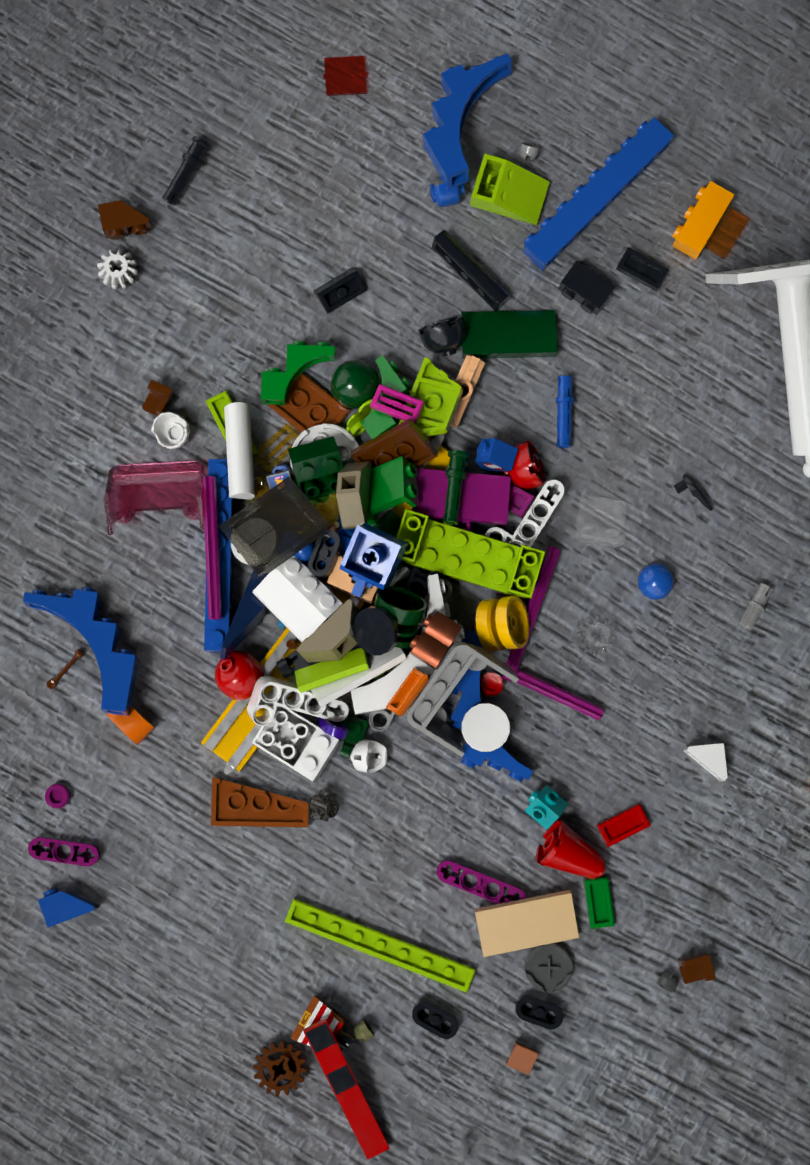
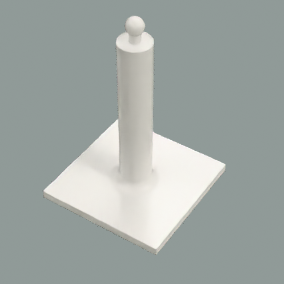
(793, 300)

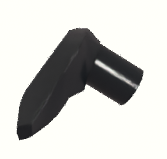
(688, 483)

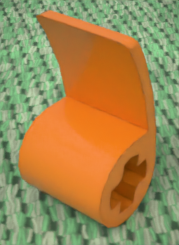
(133, 726)

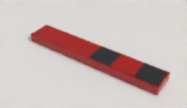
(346, 1089)

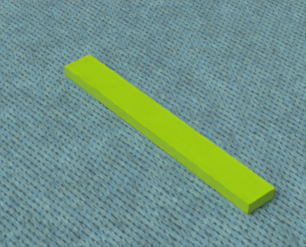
(380, 945)

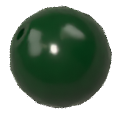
(354, 383)

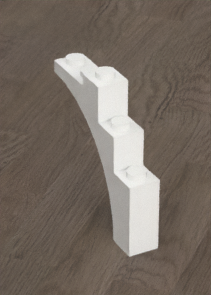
(379, 693)

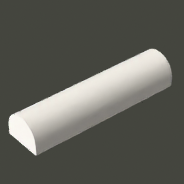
(239, 451)

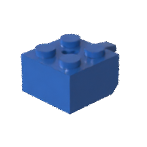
(359, 562)

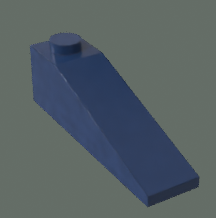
(247, 616)

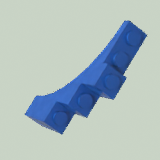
(450, 112)
(82, 613)
(470, 689)

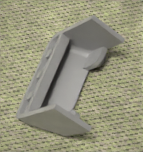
(426, 709)

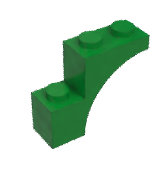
(300, 357)
(378, 422)

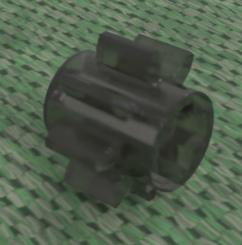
(324, 806)

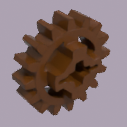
(269, 1062)

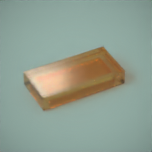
(726, 233)

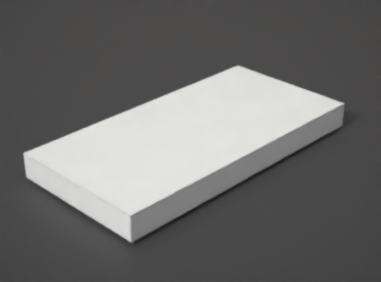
(377, 665)

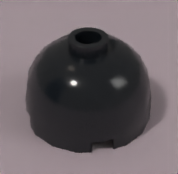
(444, 335)

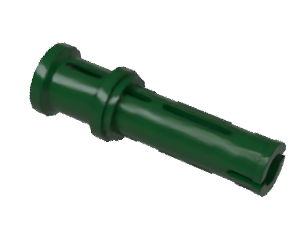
(455, 475)

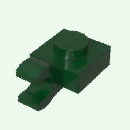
(357, 729)

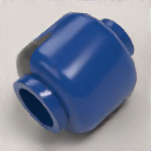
(443, 196)

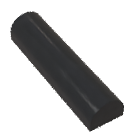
(470, 270)

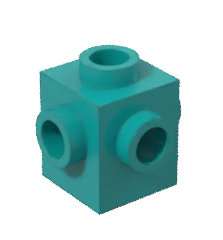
(545, 806)

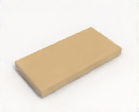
(526, 923)

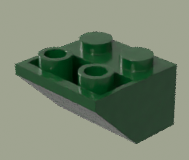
(316, 467)

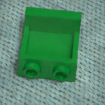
(392, 485)

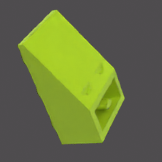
(509, 190)

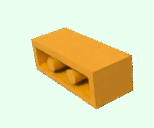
(702, 219)

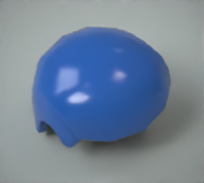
(655, 581)

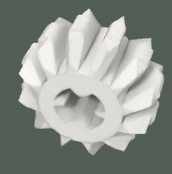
(117, 260)

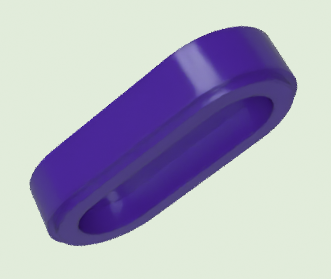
(332, 728)

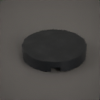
(375, 630)

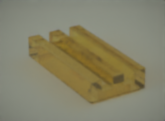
(268, 468)

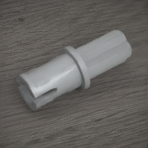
(756, 606)

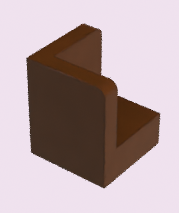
(158, 398)
(696, 968)

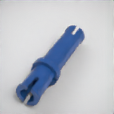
(564, 414)

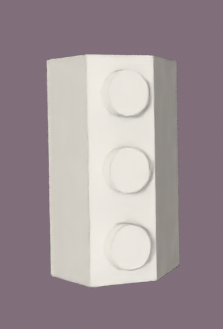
(297, 598)

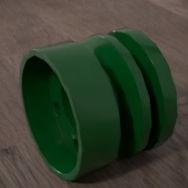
(407, 610)

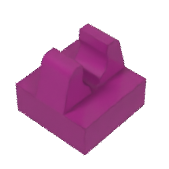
(519, 502)

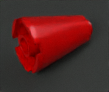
(569, 852)

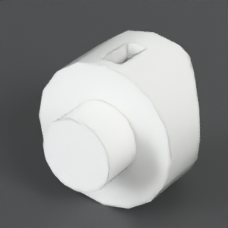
(364, 756)

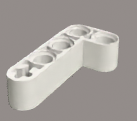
(531, 519)
(299, 703)

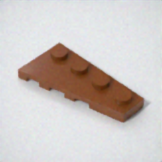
(247, 806)

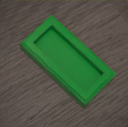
(599, 903)

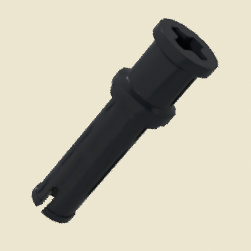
(191, 160)

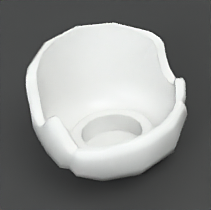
(171, 430)

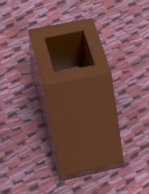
(121, 219)

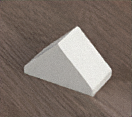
(710, 758)

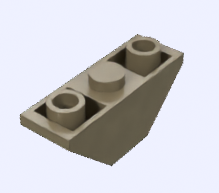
(353, 493)
(333, 637)

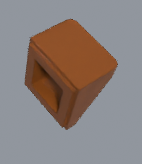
(522, 1058)

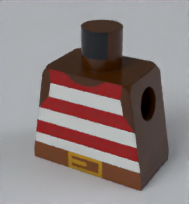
(317, 1011)

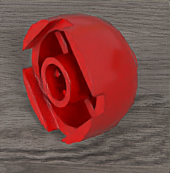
(527, 469)
(238, 675)

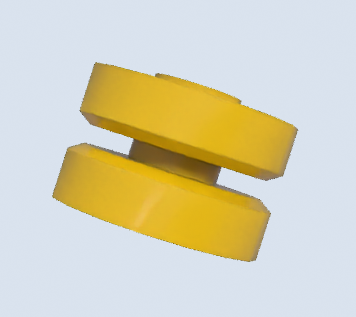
(502, 623)

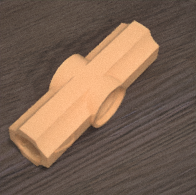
(467, 378)

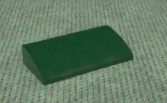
(510, 334)

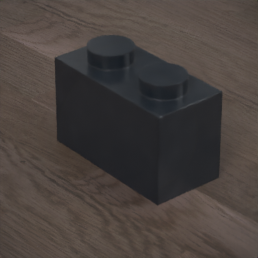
(586, 288)

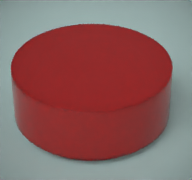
(491, 684)

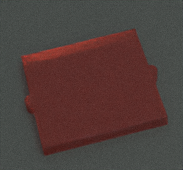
(345, 75)

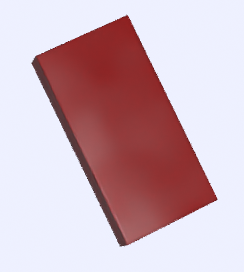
(623, 825)

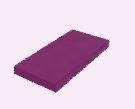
(482, 497)

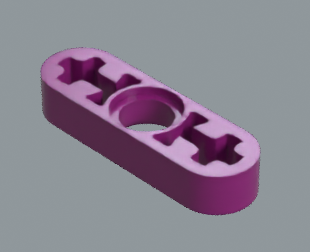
(47, 842)

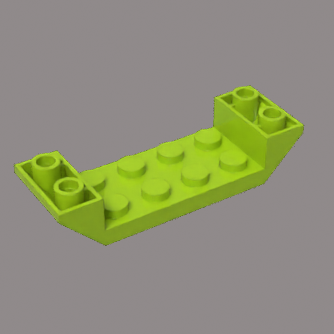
(469, 556)

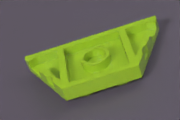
(439, 397)

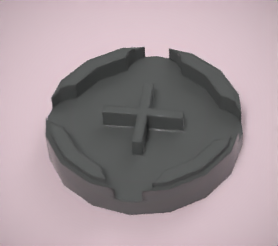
(548, 967)

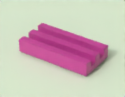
(392, 412)

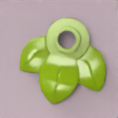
(353, 425)

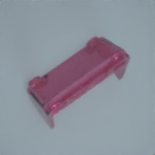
(154, 488)

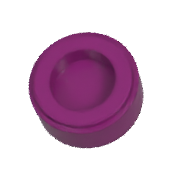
(57, 796)

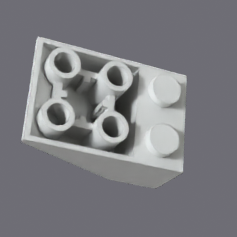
(297, 743)

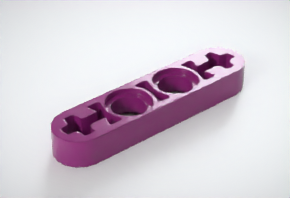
(482, 882)

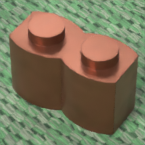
(435, 639)

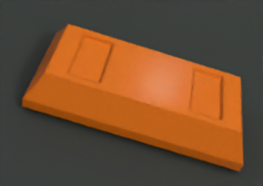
(407, 692)

